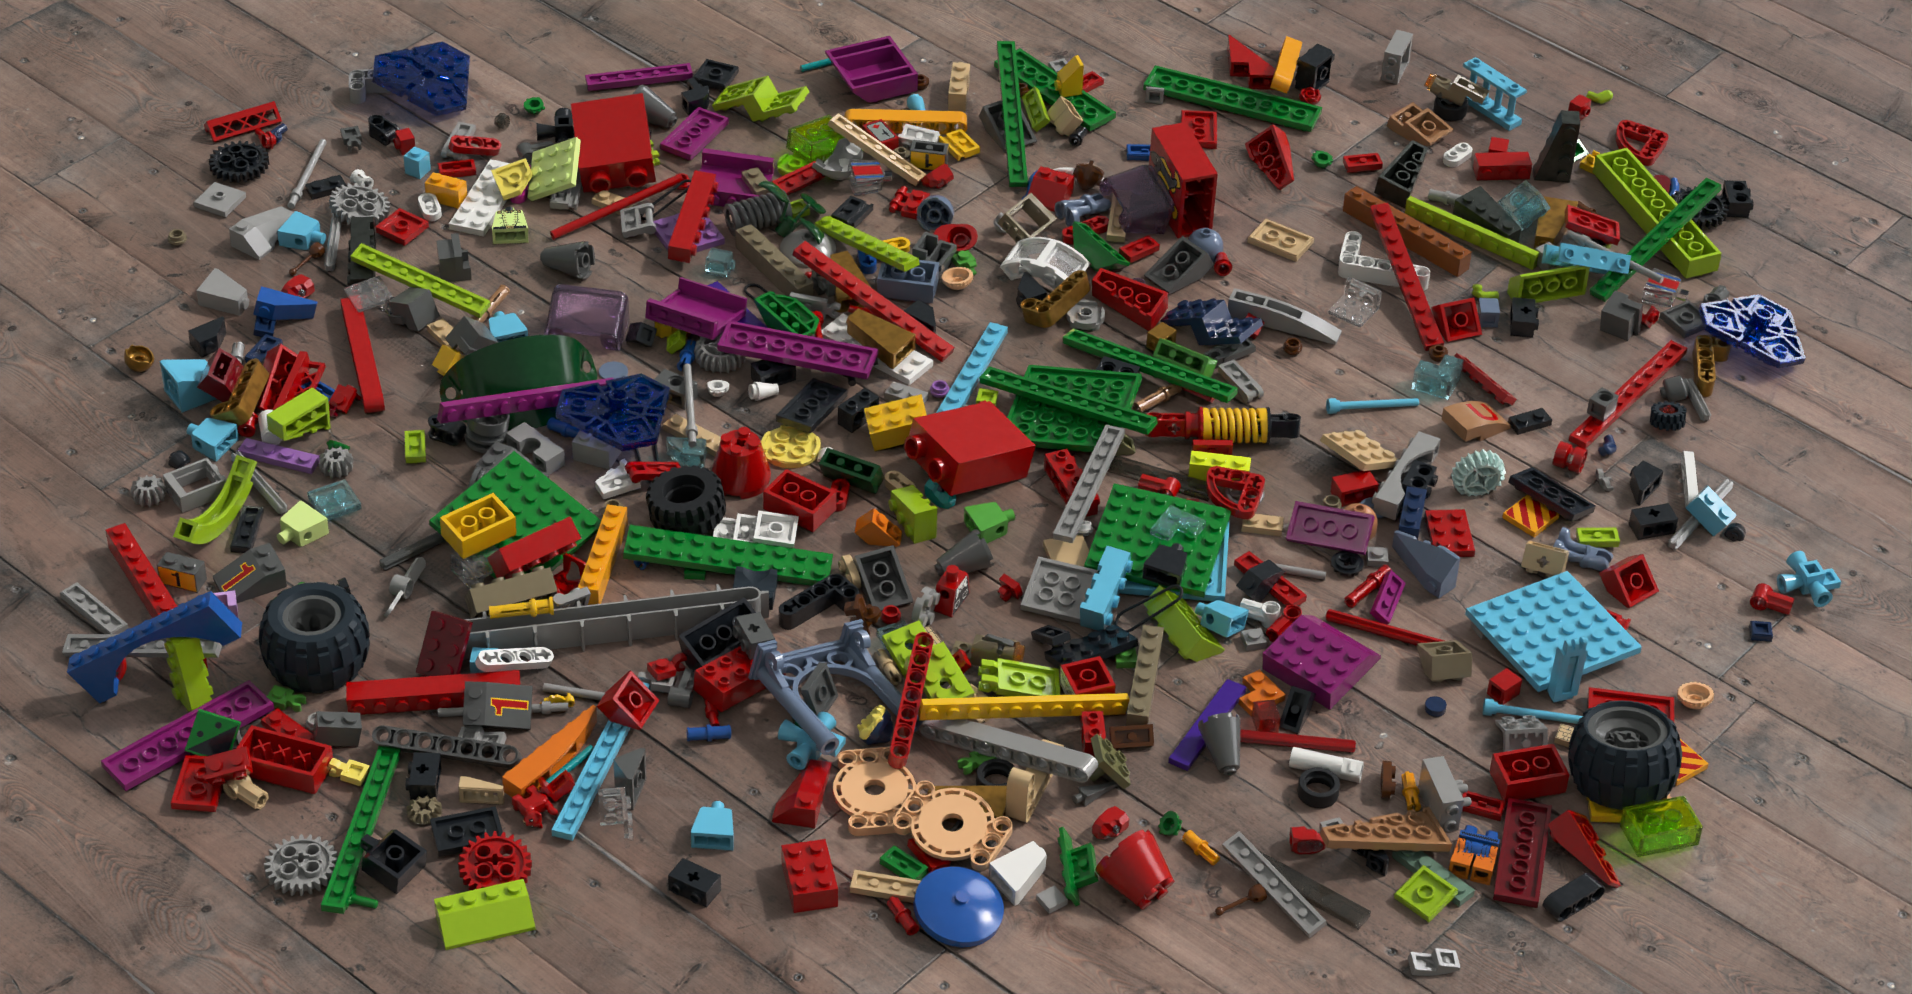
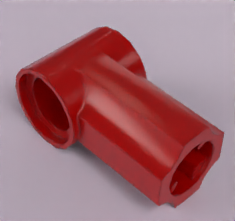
(1169, 486)
(1764, 597)
(1289, 615)

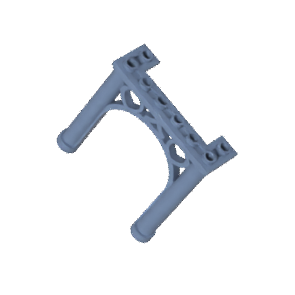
(851, 649)

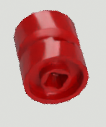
(1563, 455)

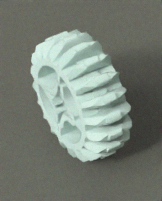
(1478, 473)

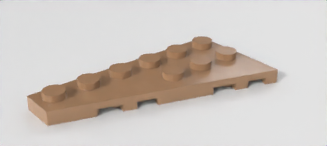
(1390, 832)

